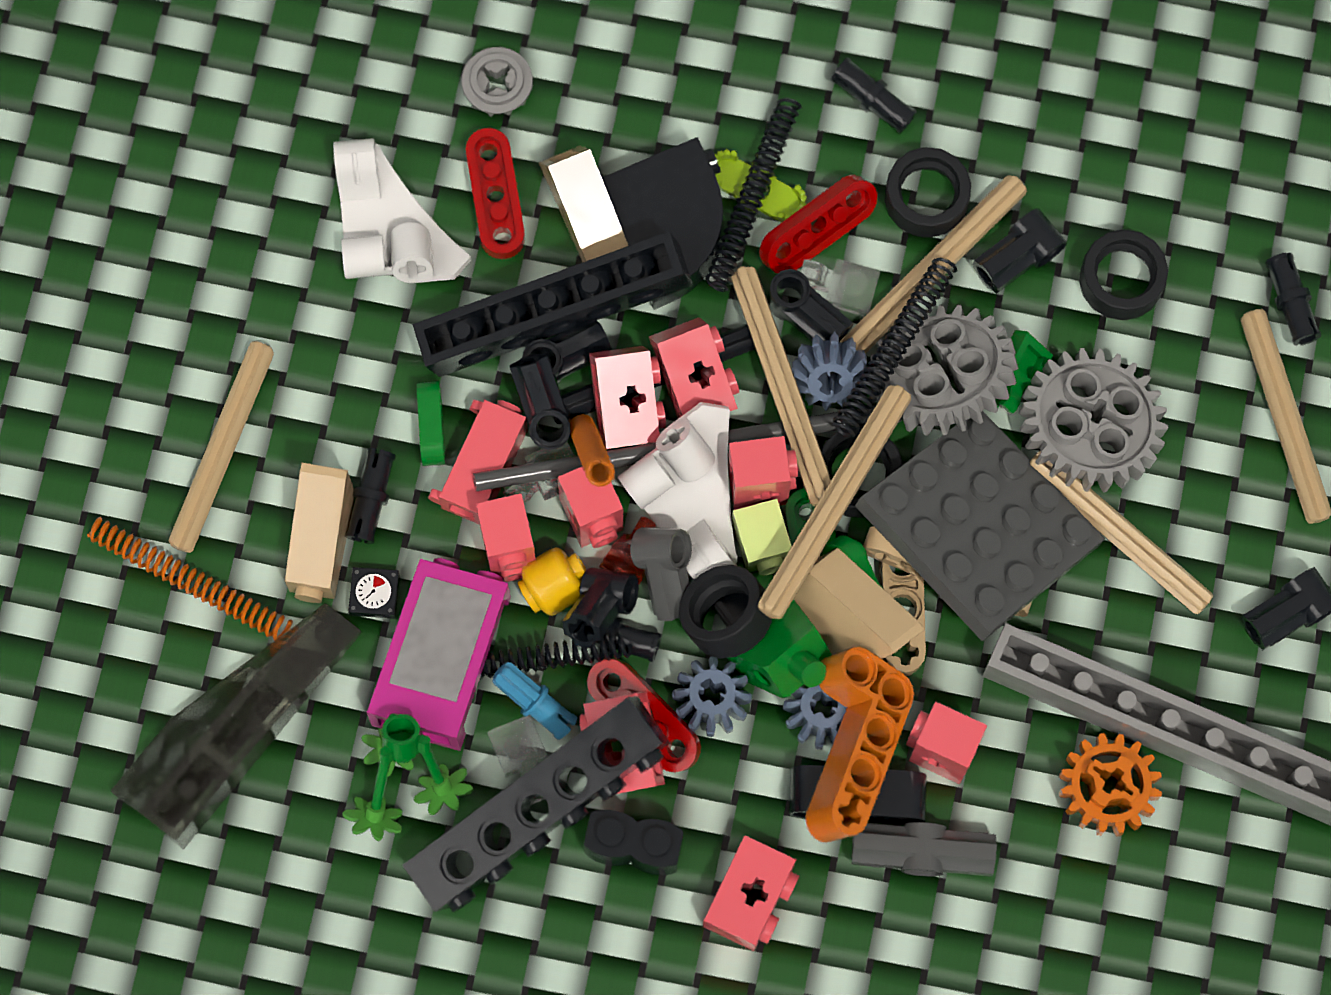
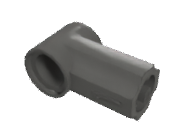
(664, 557)

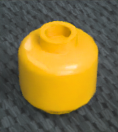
(552, 581)

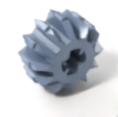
(828, 370)
(717, 681)
(813, 723)

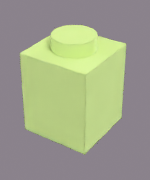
(761, 536)

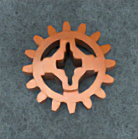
(1096, 773)

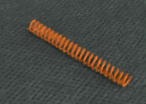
(591, 451)
(152, 553)

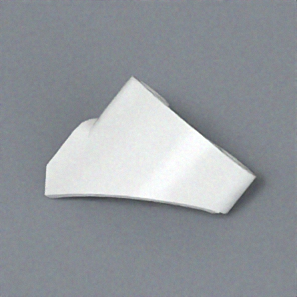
(688, 485)

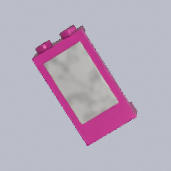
(440, 649)

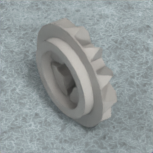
(495, 63)

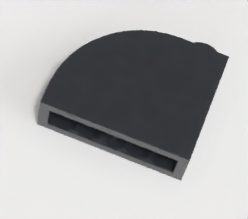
(676, 195)

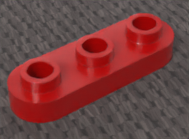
(493, 176)
(834, 219)
(663, 714)

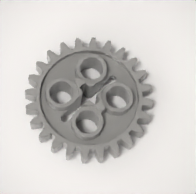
(969, 351)
(1081, 454)

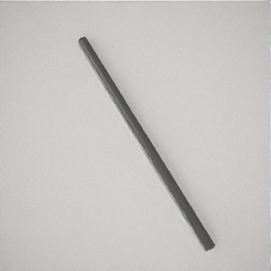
(630, 455)

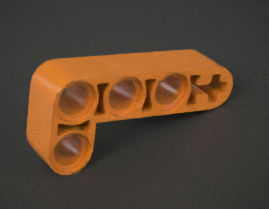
(840, 803)

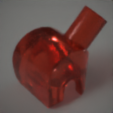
(620, 555)

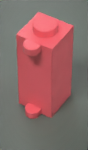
(488, 447)

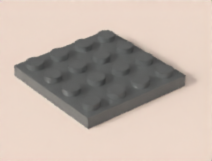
(980, 524)

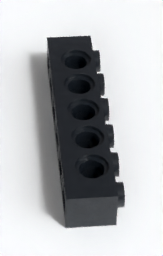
(553, 304)
(435, 866)

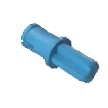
(534, 700)

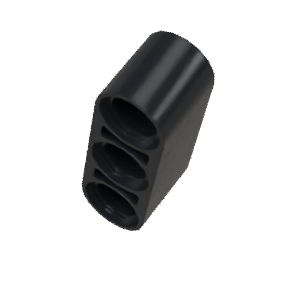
(898, 801)

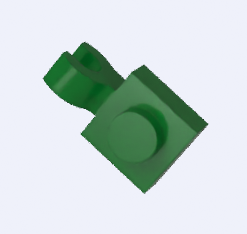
(1030, 357)

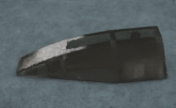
(228, 728)

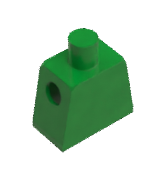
(786, 655)

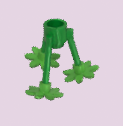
(400, 743)

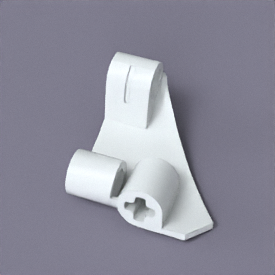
(385, 224)

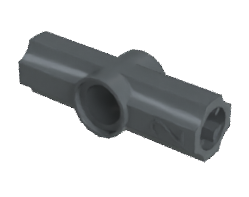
(925, 849)

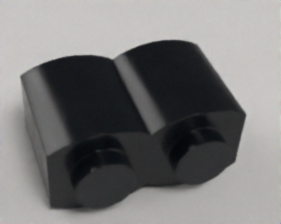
(646, 844)

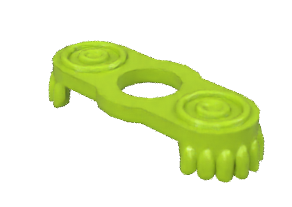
(780, 202)

